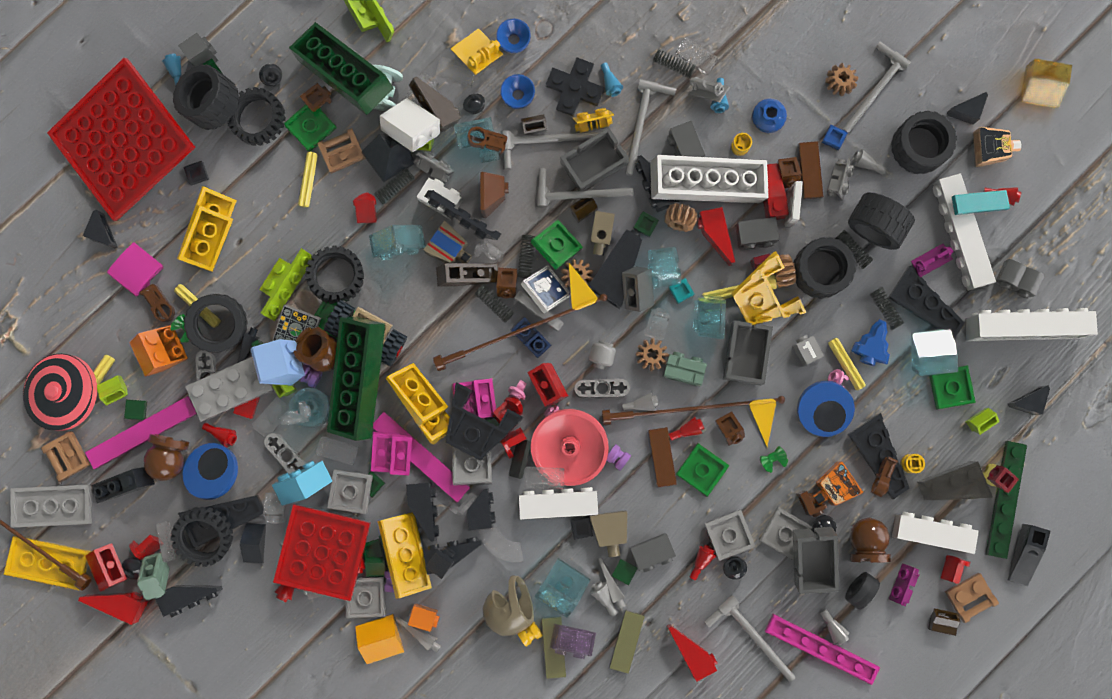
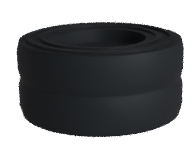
(862, 590)

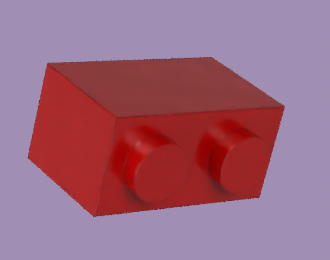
(547, 384)
(105, 567)

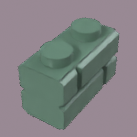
(684, 369)
(153, 576)

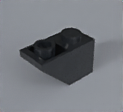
(479, 513)
(441, 561)

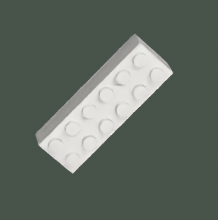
(709, 179)
(1031, 325)

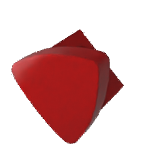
(365, 208)
(509, 403)
(512, 439)
(145, 548)
(953, 568)

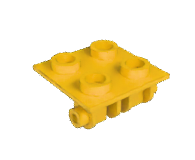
(477, 51)
(601, 114)

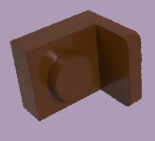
(316, 97)
(789, 171)
(506, 282)
(730, 428)
(808, 501)

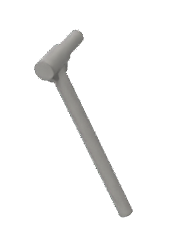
(898, 63)
(646, 88)
(511, 141)
(544, 194)
(729, 608)

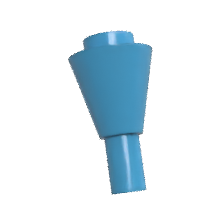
(173, 65)
(612, 84)
(723, 105)

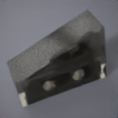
(956, 483)

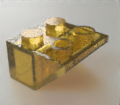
(1045, 82)

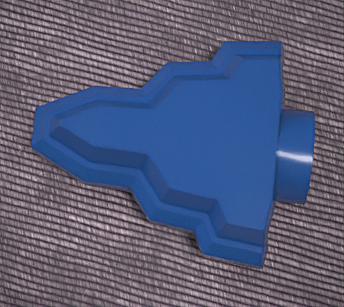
(873, 345)

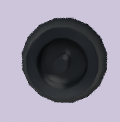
(270, 74)
(474, 103)
(824, 521)
(132, 567)
(735, 568)

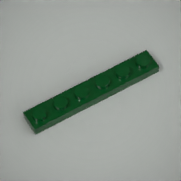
(1006, 503)

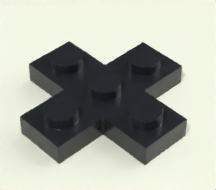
(575, 86)

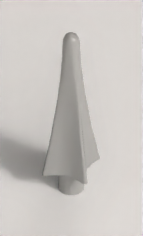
(615, 593)
(426, 640)

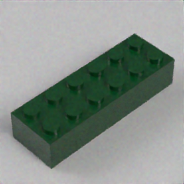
(341, 68)
(356, 378)

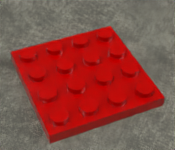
(322, 552)

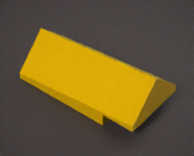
(207, 229)
(421, 402)

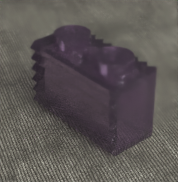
(572, 640)

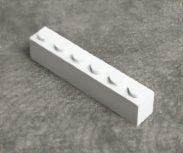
(964, 235)

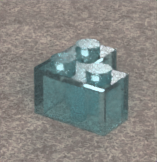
(462, 130)
(397, 241)

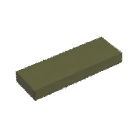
(626, 641)
(554, 662)

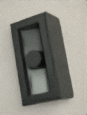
(520, 459)

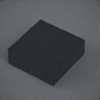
(196, 173)
(581, 528)

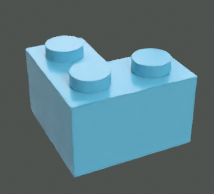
(301, 483)

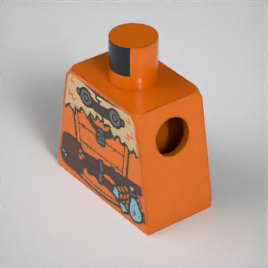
(836, 485)

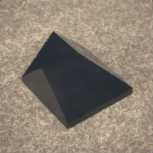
(387, 156)

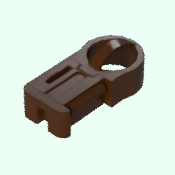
(491, 140)
(156, 300)
(882, 480)

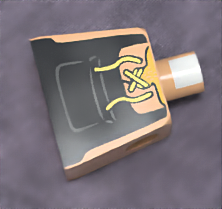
(993, 146)

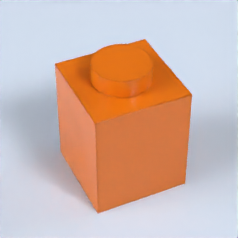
(423, 617)

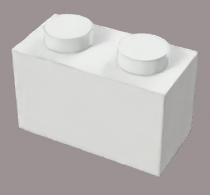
(438, 186)

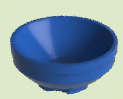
(513, 27)
(514, 83)
(765, 123)

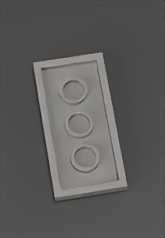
(226, 389)
(51, 506)

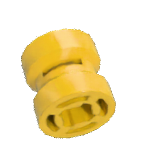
(741, 140)
(912, 463)
(530, 634)

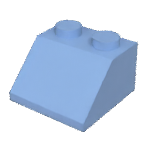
(277, 363)

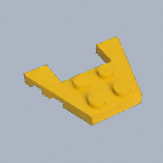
(757, 298)

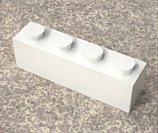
(558, 504)
(935, 533)

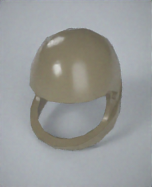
(509, 616)

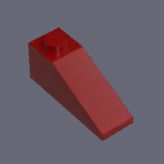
(776, 203)
(715, 230)
(123, 606)
(697, 658)

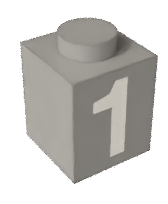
(807, 350)

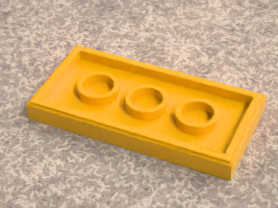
(404, 555)
(31, 565)

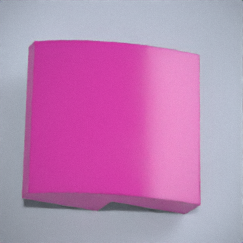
(134, 269)
(482, 398)
(391, 453)

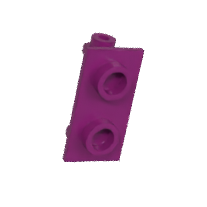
(932, 259)
(900, 592)

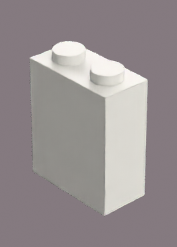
(410, 124)

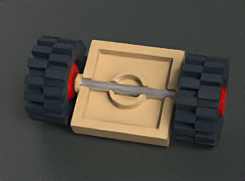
(391, 346)

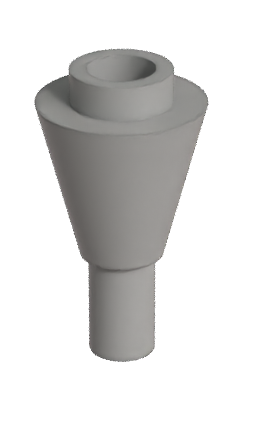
(864, 160)
(646, 403)
(601, 593)
(837, 631)

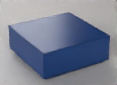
(834, 137)

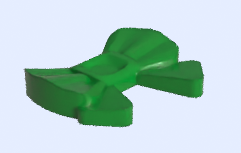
(179, 323)
(767, 461)

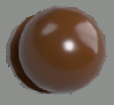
(316, 349)
(164, 458)
(869, 540)

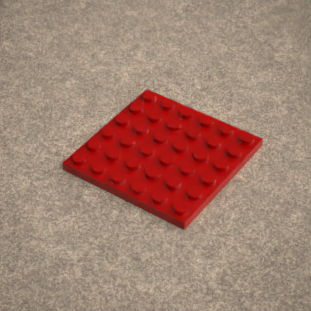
(120, 139)

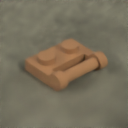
(342, 156)
(71, 454)
(969, 591)

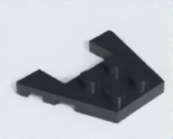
(472, 432)

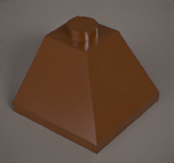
(492, 192)

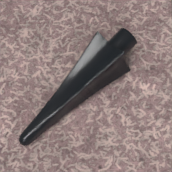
(248, 338)

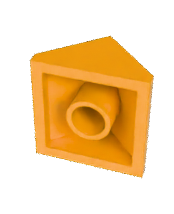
(378, 639)

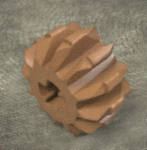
(845, 75)
(680, 217)
(581, 269)
(787, 275)
(654, 348)

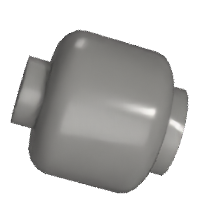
(602, 354)

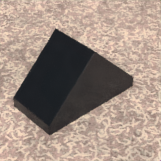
(970, 110)
(99, 230)
(1032, 402)
(253, 543)

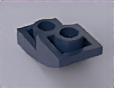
(531, 338)

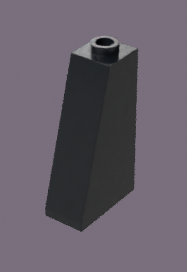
(622, 258)

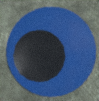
(825, 408)
(210, 471)

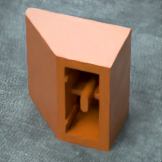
(158, 350)

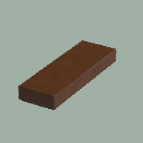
(810, 170)
(662, 457)

